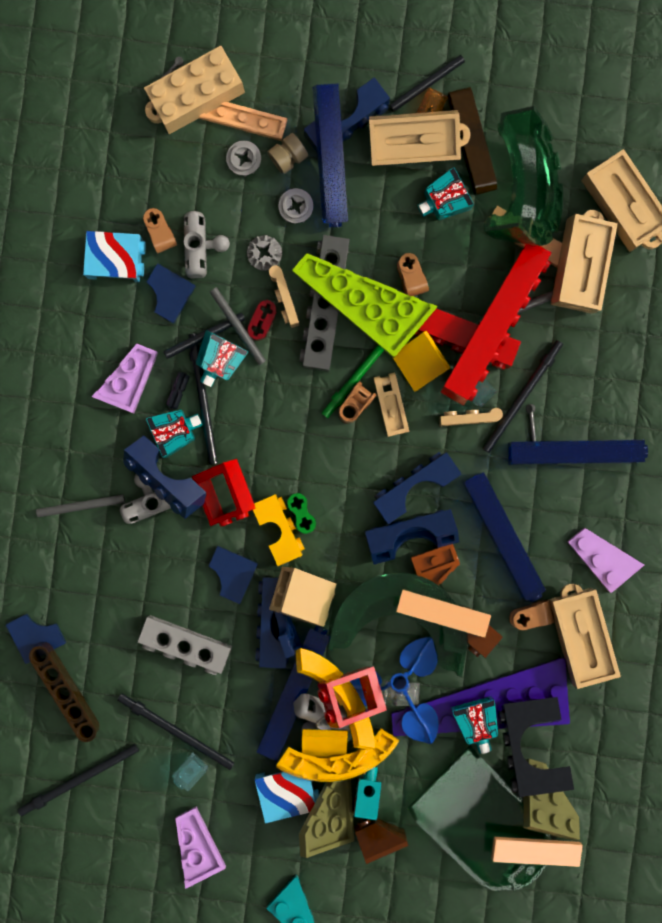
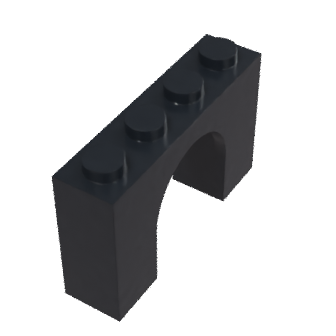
(526, 778)

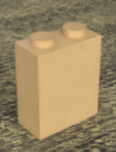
(303, 596)

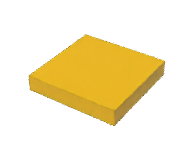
(421, 361)
(324, 743)

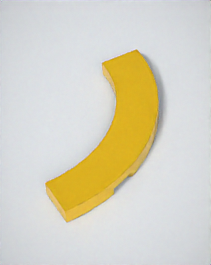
(346, 695)
(338, 767)

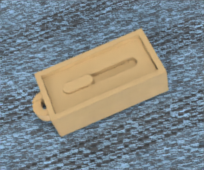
(193, 90)
(417, 137)
(626, 201)
(584, 262)
(584, 636)

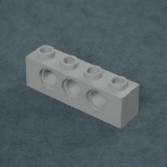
(150, 640)

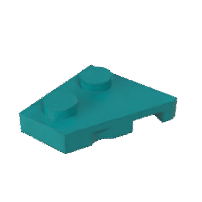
(291, 904)

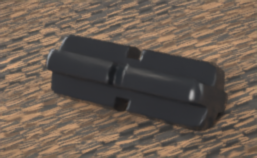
(176, 394)

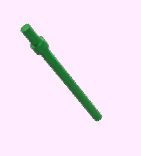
(339, 397)

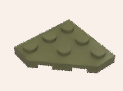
(551, 812)
(329, 820)

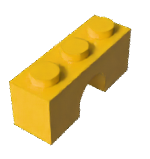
(288, 546)

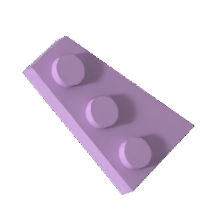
(128, 380)
(603, 559)
(197, 848)

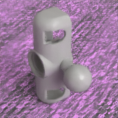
(193, 232)
(139, 505)
(315, 718)

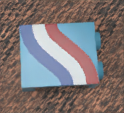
(114, 255)
(284, 795)

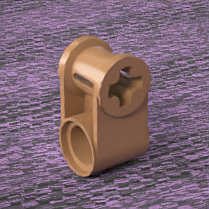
(159, 233)
(412, 279)
(356, 402)
(535, 615)

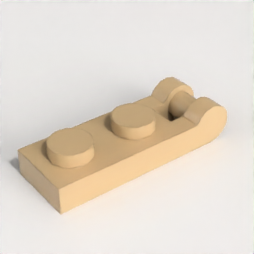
(283, 295)
(391, 405)
(471, 417)

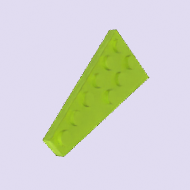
(374, 308)

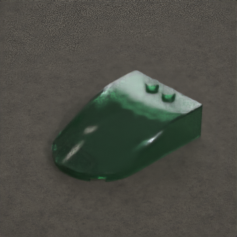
(466, 812)

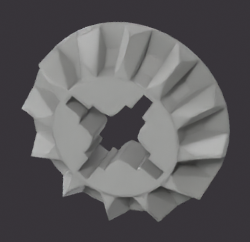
(240, 149)
(299, 196)
(254, 254)

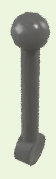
(178, 62)
(530, 408)

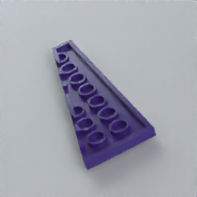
(535, 683)

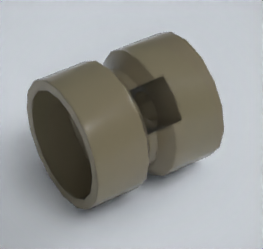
(288, 153)

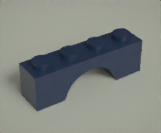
(370, 100)
(439, 471)
(182, 495)
(436, 527)
(270, 651)

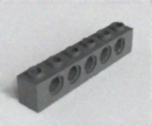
(321, 360)

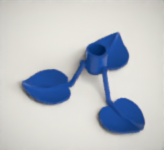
(421, 658)

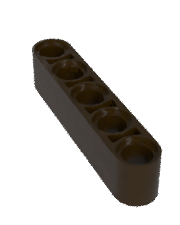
(476, 150)
(64, 703)

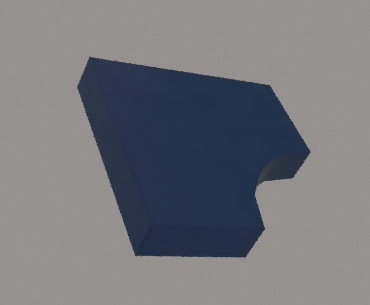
(171, 292)
(234, 573)
(29, 633)
(287, 635)

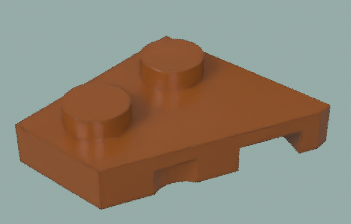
(436, 563)

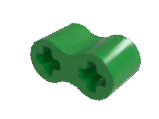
(303, 512)

